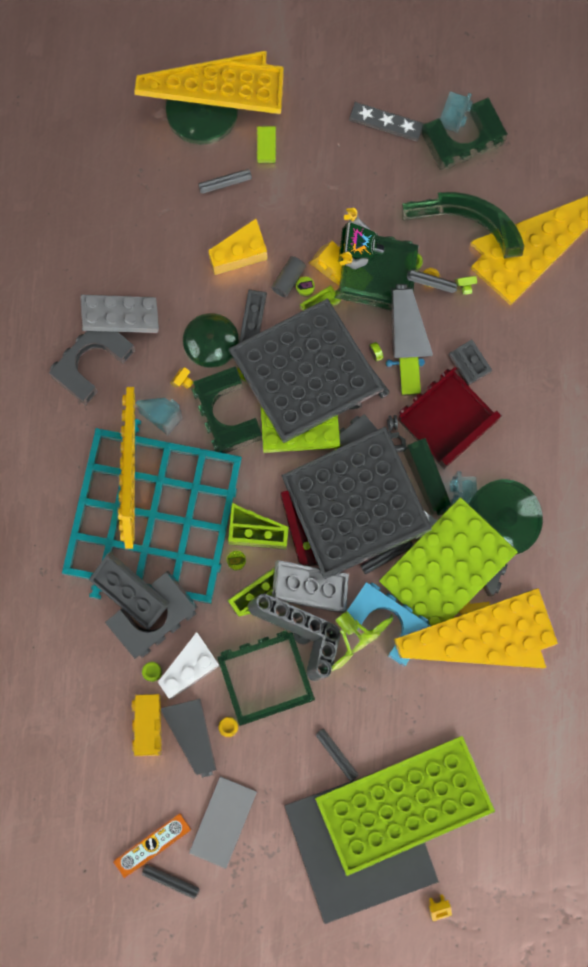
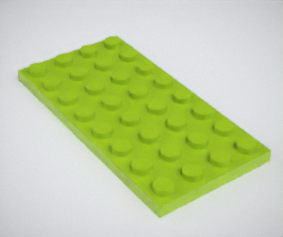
(404, 805)

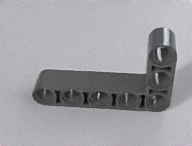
(302, 628)

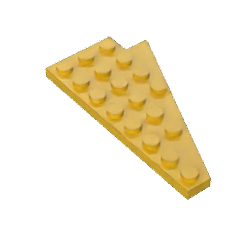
(228, 82)
(544, 242)
(126, 512)
(497, 634)

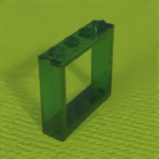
(246, 649)

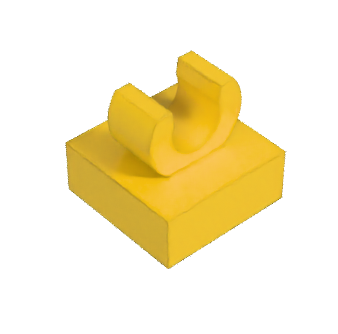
(182, 379)
(440, 910)

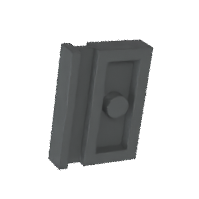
(470, 362)

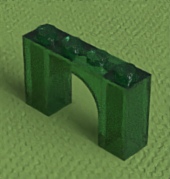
(449, 152)
(225, 437)

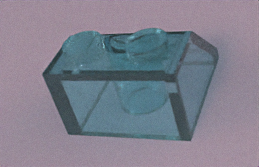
(161, 413)

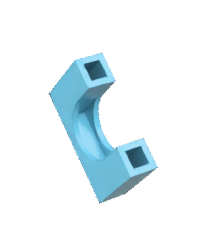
(372, 599)

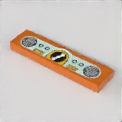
(152, 845)

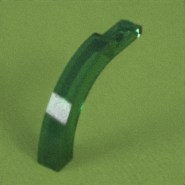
(472, 208)

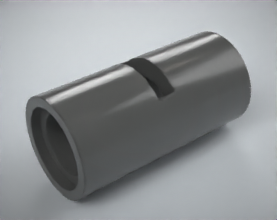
(288, 276)

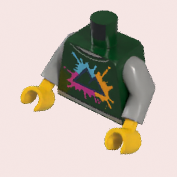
(357, 242)

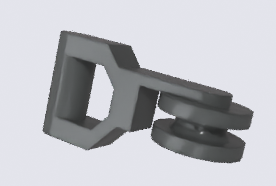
(392, 422)

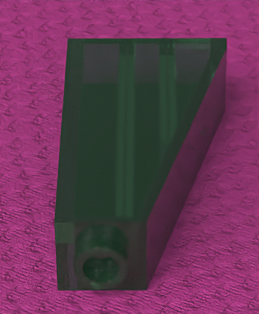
(427, 476)

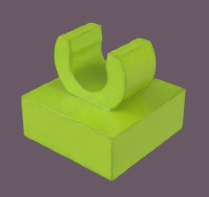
(466, 283)

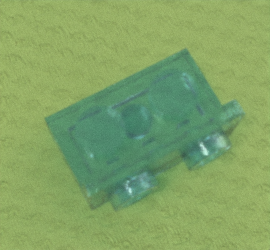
(454, 111)

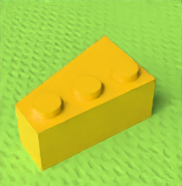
(239, 249)
(327, 261)
(147, 725)

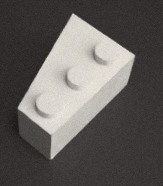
(188, 668)

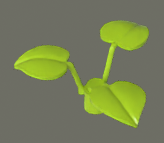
(351, 626)

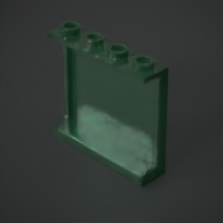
(373, 282)

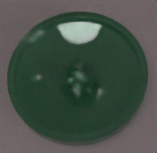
(200, 122)
(511, 511)

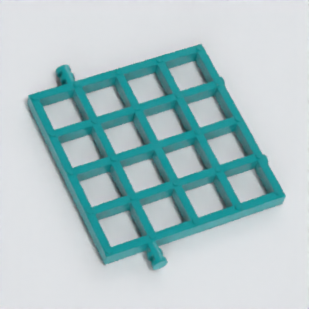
(153, 514)

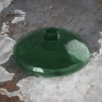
(214, 351)

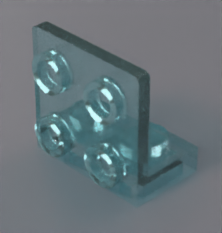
(462, 487)

